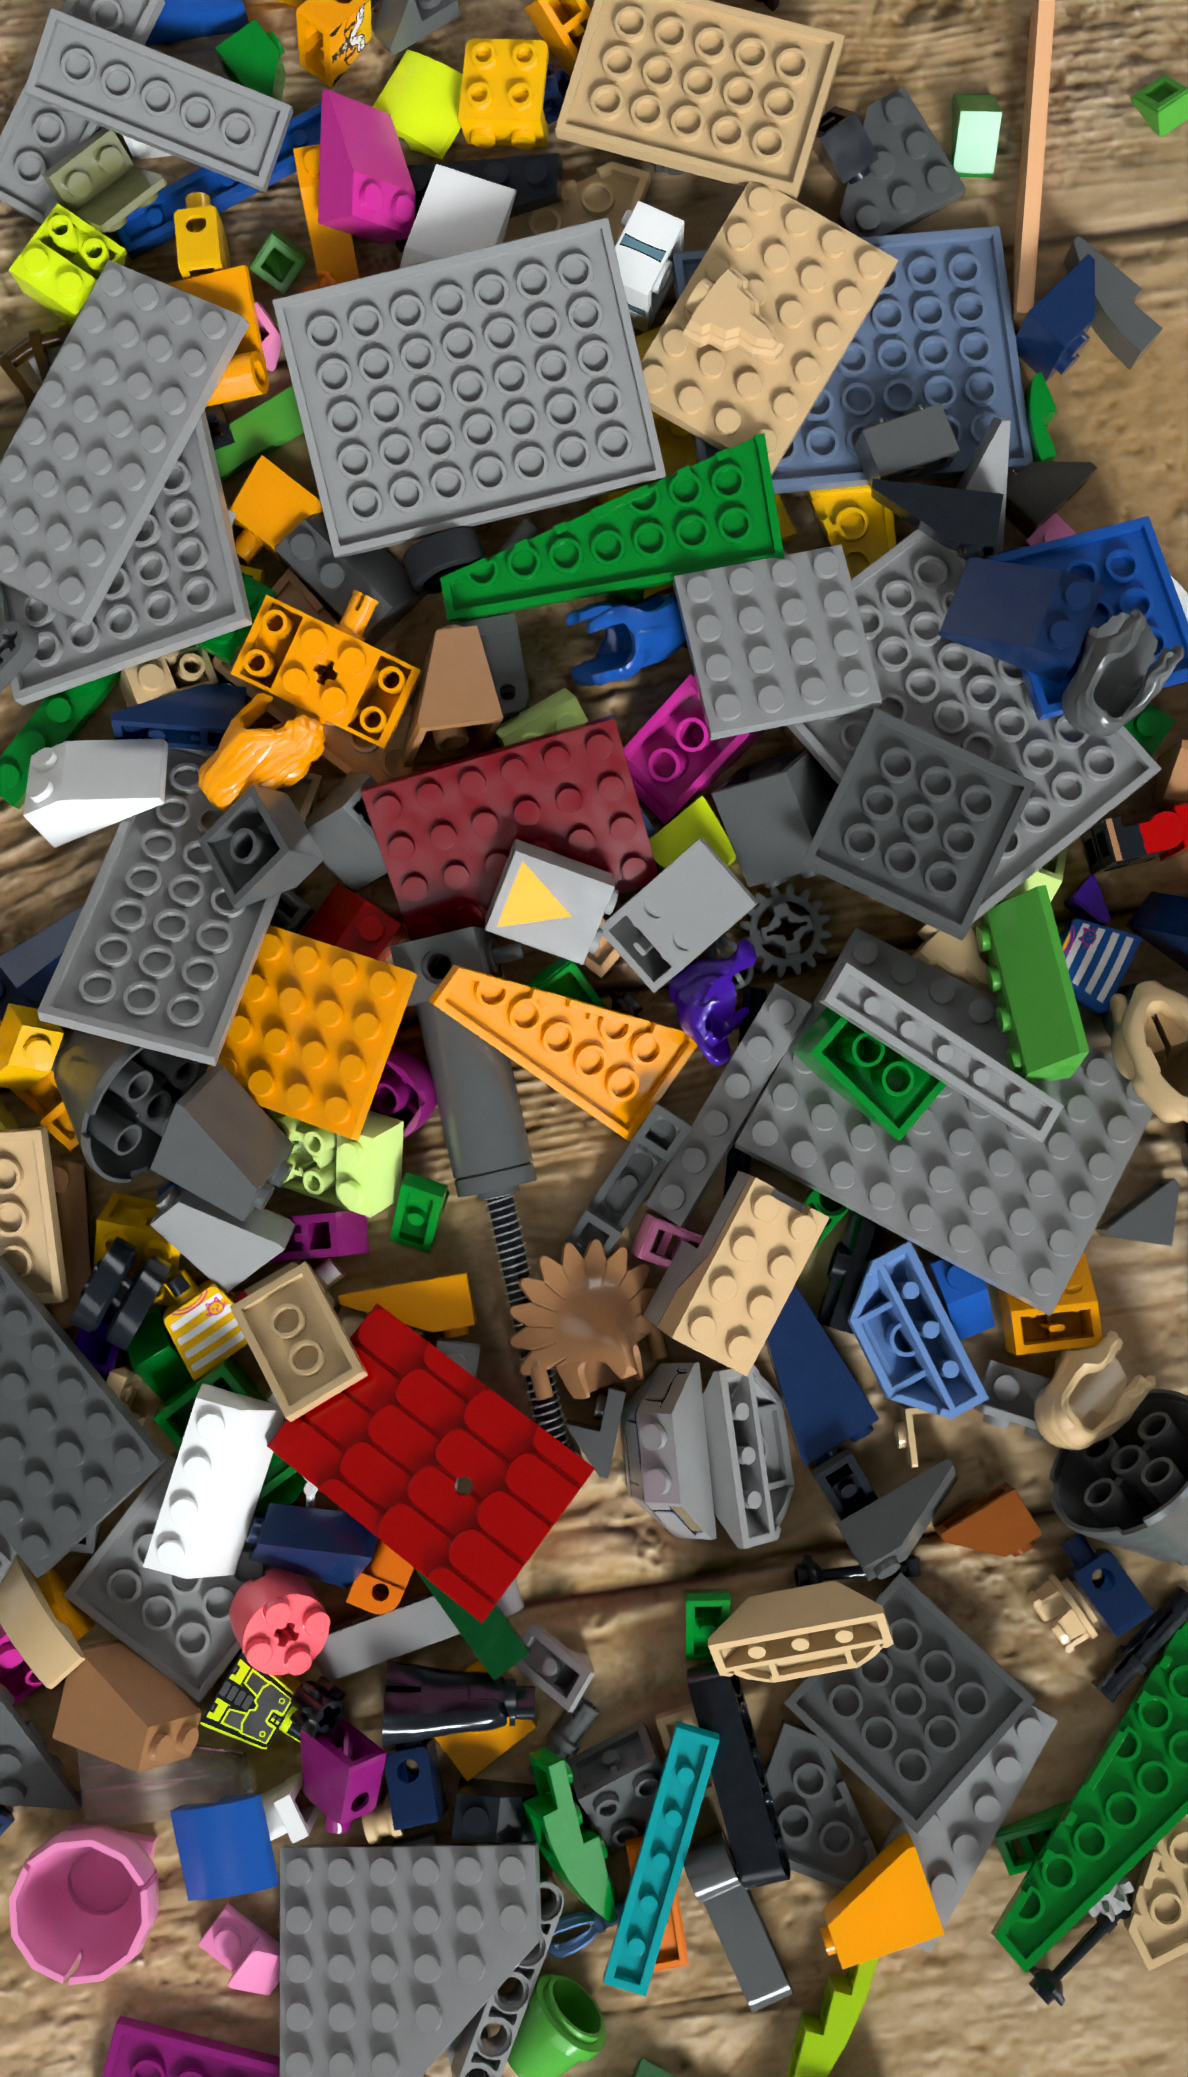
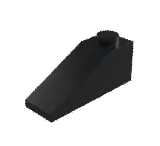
(951, 516)
(494, 1811)

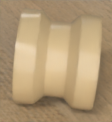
(379, 1823)

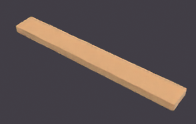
(1032, 160)

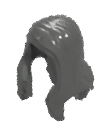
(1113, 674)

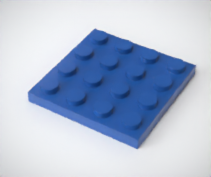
(1133, 575)

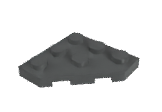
(907, 180)
(816, 1809)

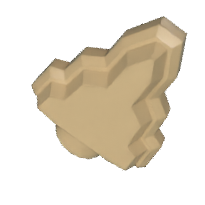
(730, 318)
(955, 956)

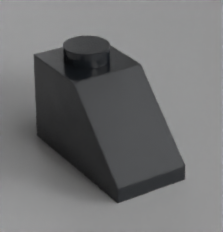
(844, 146)

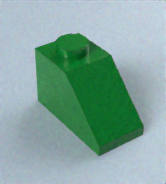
(254, 60)

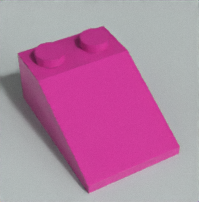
(363, 172)
(674, 756)

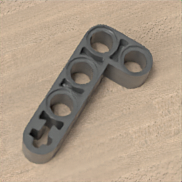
(736, 1921)

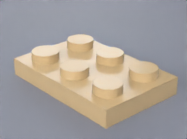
(298, 1341)

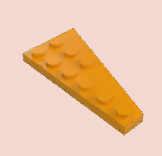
(588, 1053)

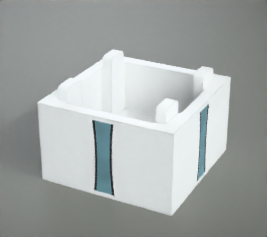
(645, 260)

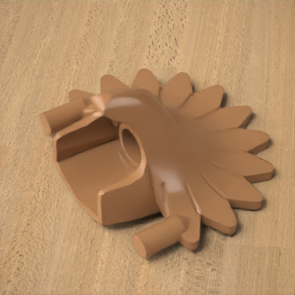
(585, 1321)

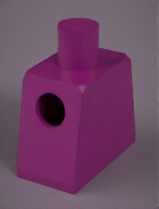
(341, 1774)

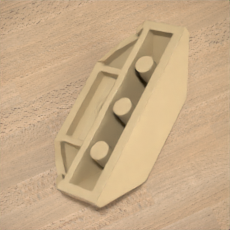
(800, 1633)

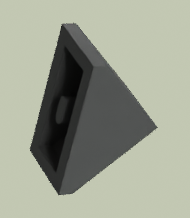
(1147, 1217)

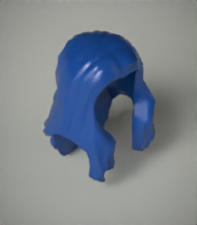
(632, 637)

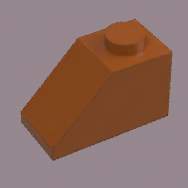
(992, 1524)

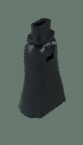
(440, 1702)

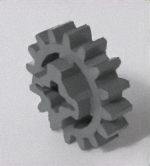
(779, 913)

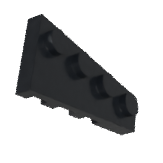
(533, 176)

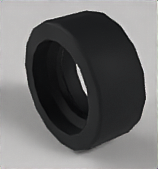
(439, 556)

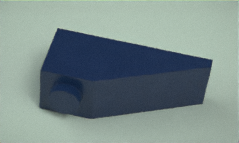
(184, 719)

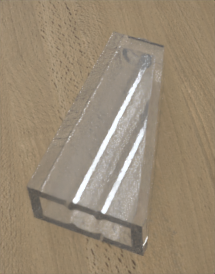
(125, 1797)

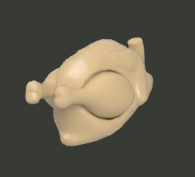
(1152, 1047)

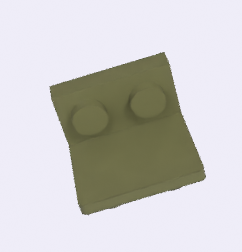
(102, 182)

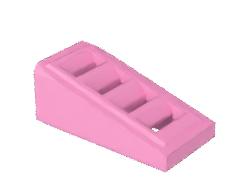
(647, 1234)

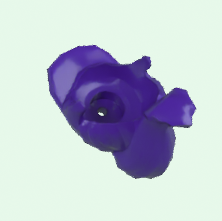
(707, 1000)

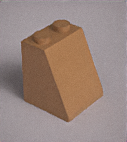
(453, 701)
(125, 1710)

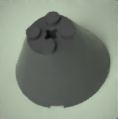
(120, 1100)
(1132, 1482)

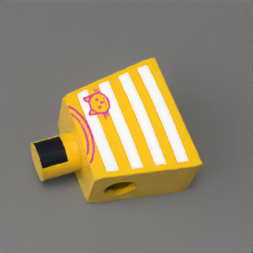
(201, 1323)

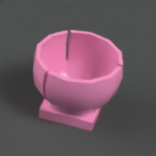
(85, 1898)

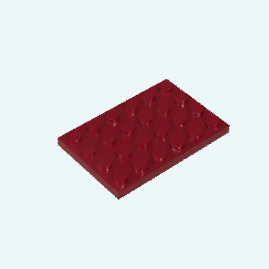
(456, 822)

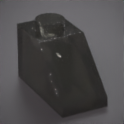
(1042, 491)

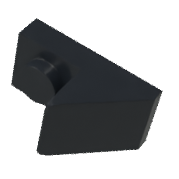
(844, 1483)

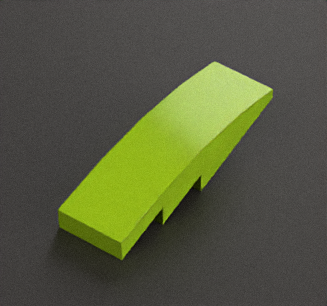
(824, 2037)

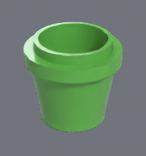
(557, 2029)

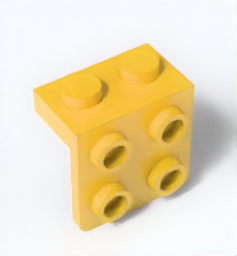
(504, 93)

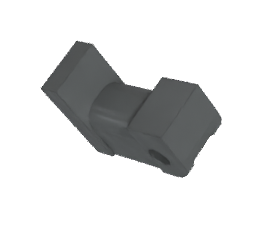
(505, 661)

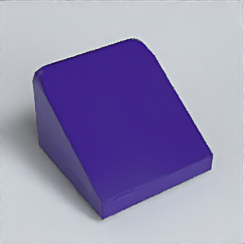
(1088, 902)

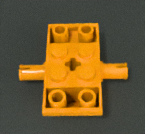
(292, 651)

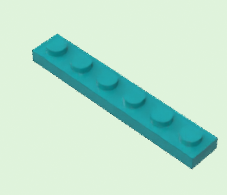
(661, 1858)

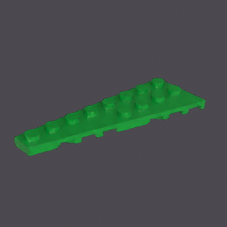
(680, 525)
(1115, 1816)

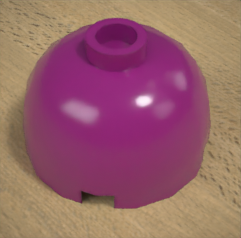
(405, 1091)

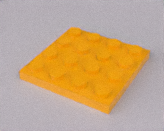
(315, 1030)

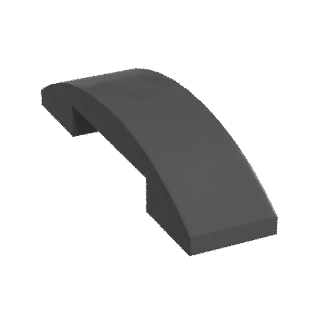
(630, 1180)

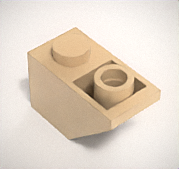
(166, 675)

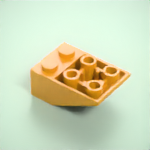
(1070, 1326)

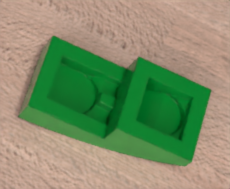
(1039, 412)

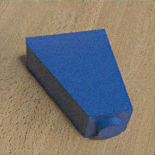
(197, 19)

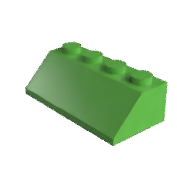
(1032, 988)

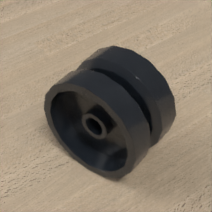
(120, 1292)

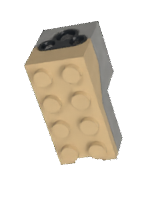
(740, 1276)

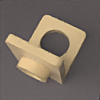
(905, 1433)

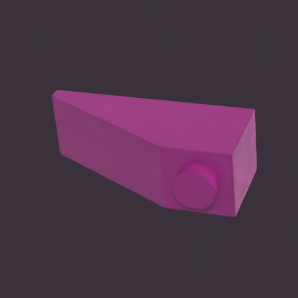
(326, 1236)

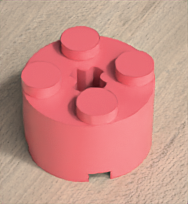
(279, 1622)

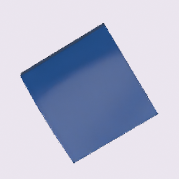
(224, 1847)

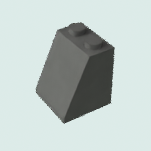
(773, 815)
(223, 1146)

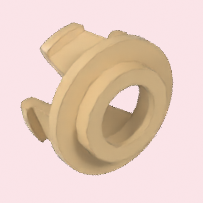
(1075, 1616)

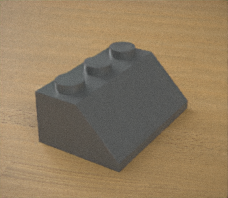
(333, 579)

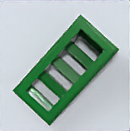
(1021, 1829)

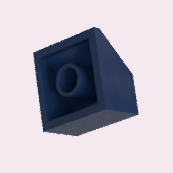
(1059, 322)

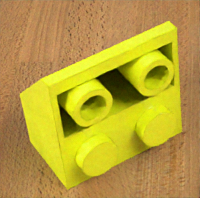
(64, 263)

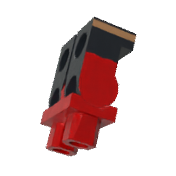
(1113, 847)

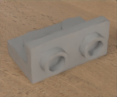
(1011, 1396)

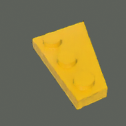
(855, 521)

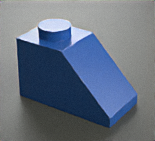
(962, 1297)

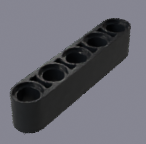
(740, 1778)

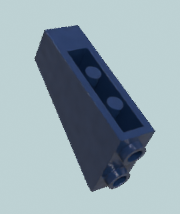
(815, 1384)

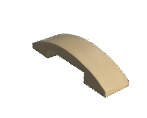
(33, 1629)

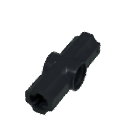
(847, 1269)

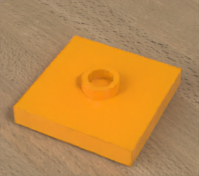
(476, 1750)

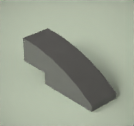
(1117, 319)

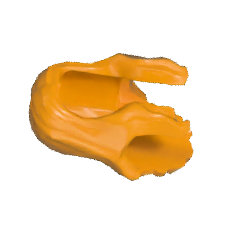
(259, 756)

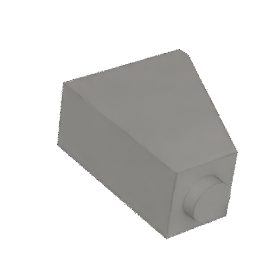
(217, 1241)

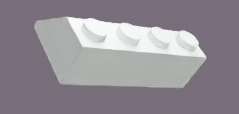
(214, 1485)

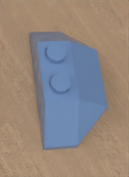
(912, 1338)

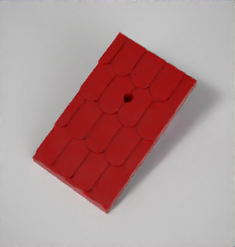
(404, 1439)

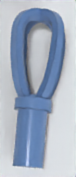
(583, 1939)

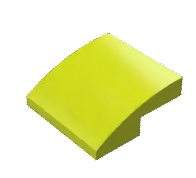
(423, 103)

